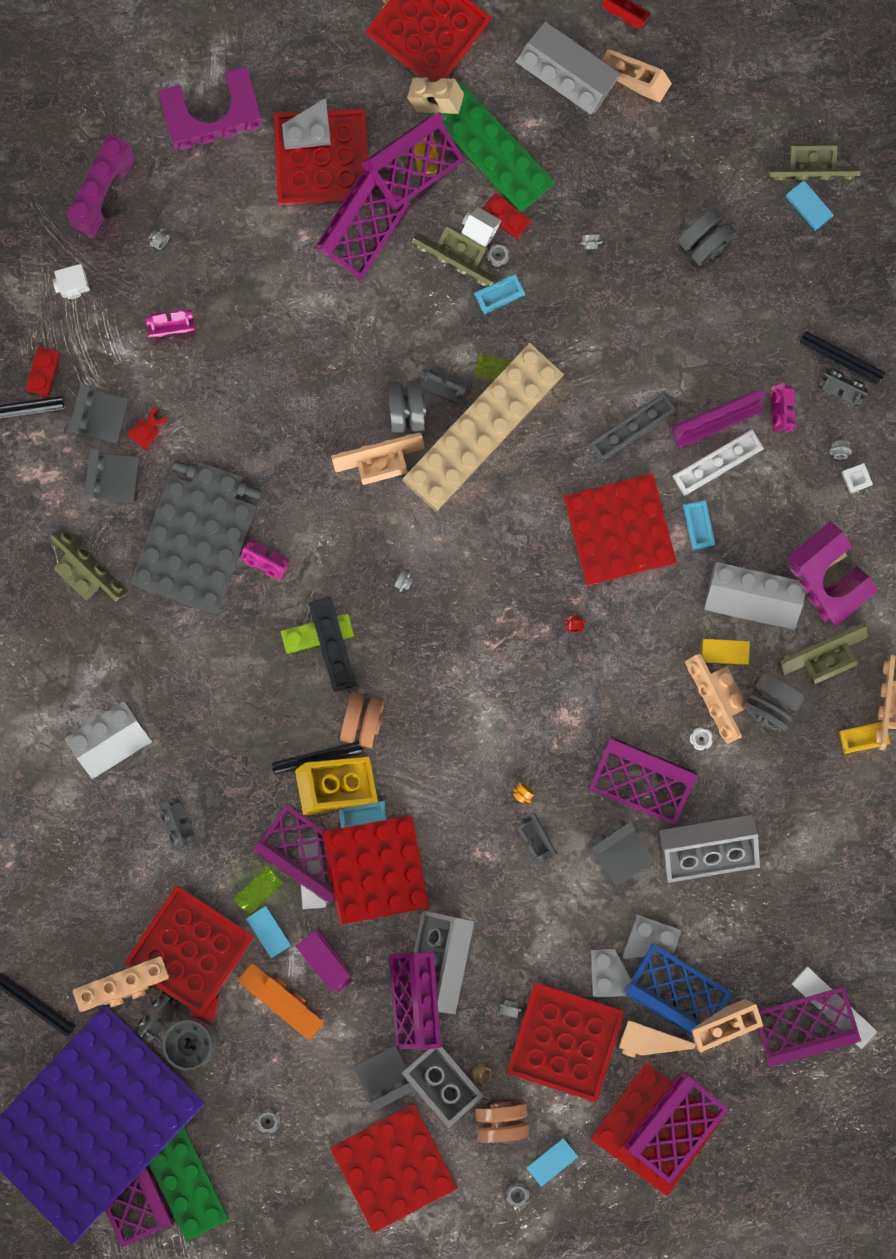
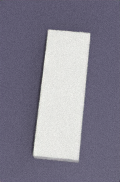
(309, 899)

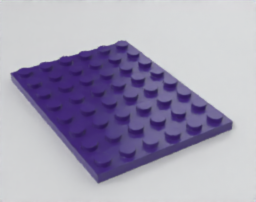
(92, 1123)

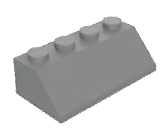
(568, 67)
(754, 596)
(710, 848)
(450, 941)

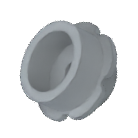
(158, 238)
(591, 241)
(498, 249)
(840, 449)
(404, 580)
(509, 1009)
(268, 1127)
(517, 1188)

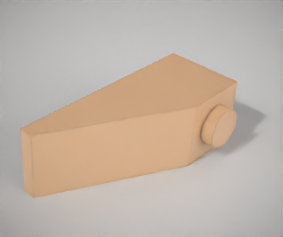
(639, 76)
(727, 1024)
(647, 1040)

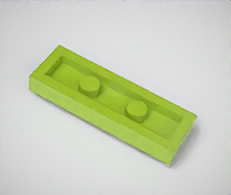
(306, 637)

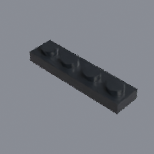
(332, 644)

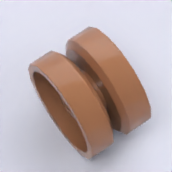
(362, 719)
(501, 1118)

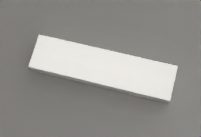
(718, 462)
(810, 984)

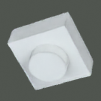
(857, 478)

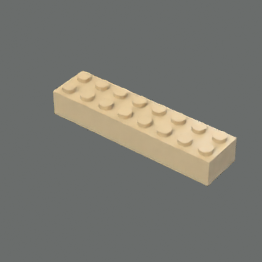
(482, 427)

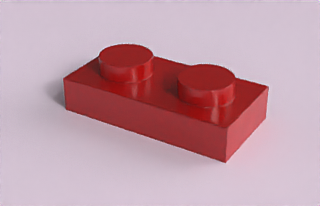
(627, 10)
(511, 219)
(42, 372)

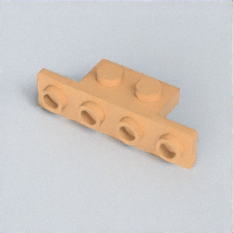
(381, 459)
(719, 694)
(887, 712)
(121, 985)

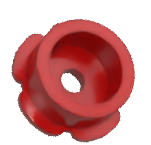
(574, 623)

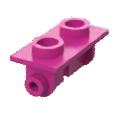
(180, 322)
(781, 397)
(255, 555)

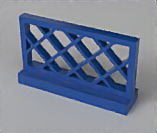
(663, 1007)

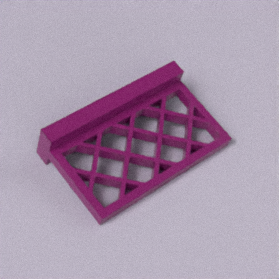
(403, 143)
(344, 218)
(717, 418)
(649, 761)
(290, 866)
(423, 997)
(812, 1047)
(661, 1113)
(155, 1200)

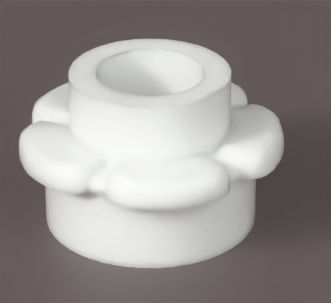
(700, 732)

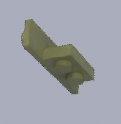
(813, 161)
(459, 252)
(82, 570)
(827, 657)

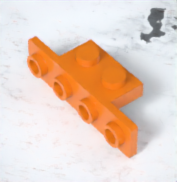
(280, 1001)

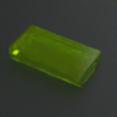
(489, 367)

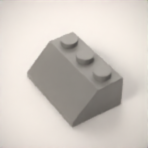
(108, 740)
(442, 1085)

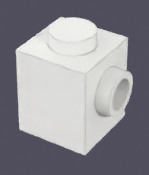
(480, 226)
(71, 281)

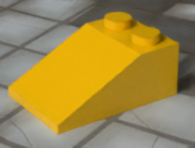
(335, 785)

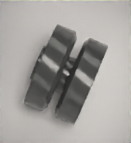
(709, 239)
(407, 406)

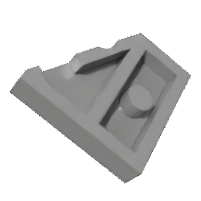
(308, 128)
(648, 932)
(608, 973)

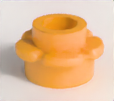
(523, 793)

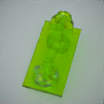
(258, 890)

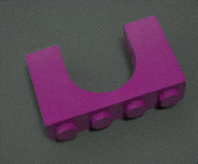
(241, 116)
(112, 159)
(810, 565)
(325, 961)

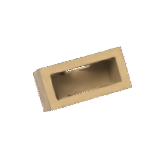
(446, 93)

